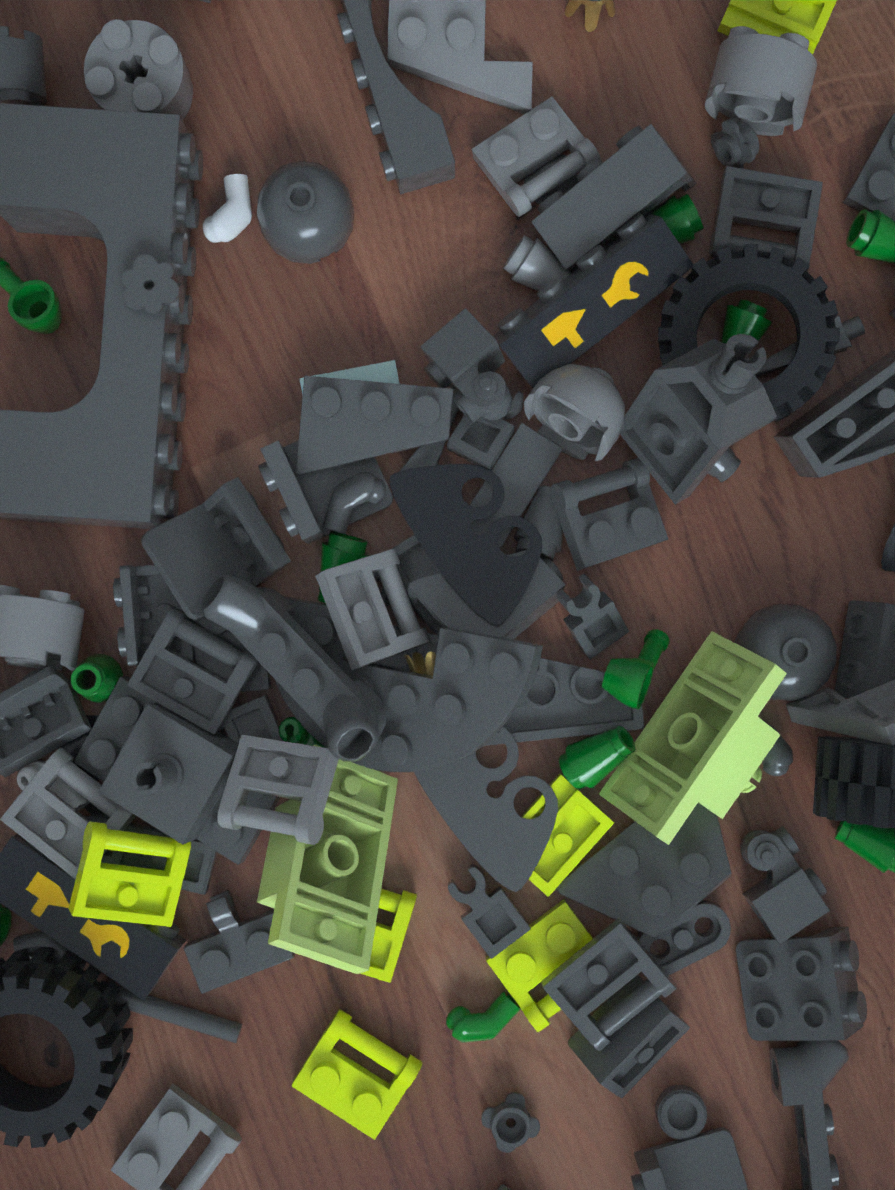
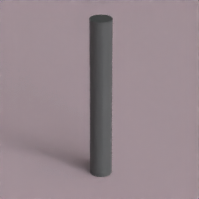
(179, 1015)

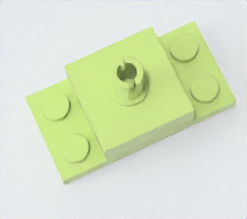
(699, 740)
(332, 890)

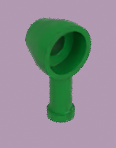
(31, 302)
(630, 677)

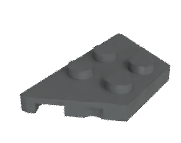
(651, 881)

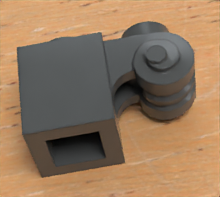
(465, 360)
(788, 895)

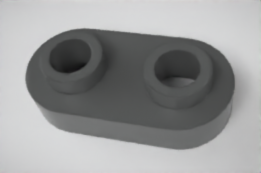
(684, 943)

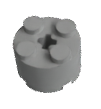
(126, 55)
(762, 80)
(40, 629)

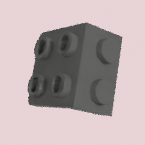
(310, 493)
(215, 540)
(801, 987)
(696, 1163)

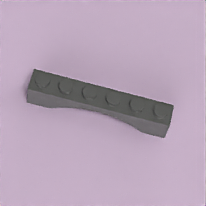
(412, 132)

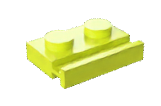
(780, 17)
(574, 834)

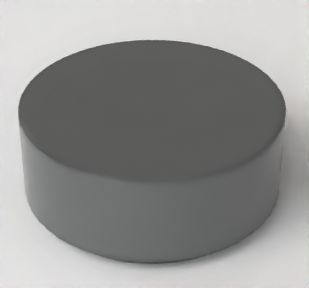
(681, 1112)

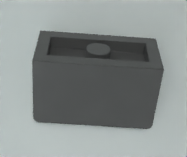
(634, 1046)

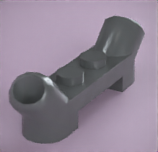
(264, 624)
(798, 1081)

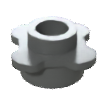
(735, 144)
(509, 1137)

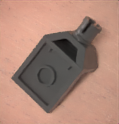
(697, 411)

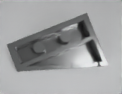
(611, 194)
(847, 426)

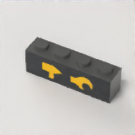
(593, 298)
(124, 951)

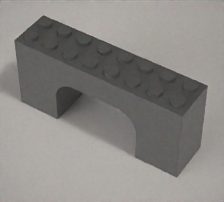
(132, 188)

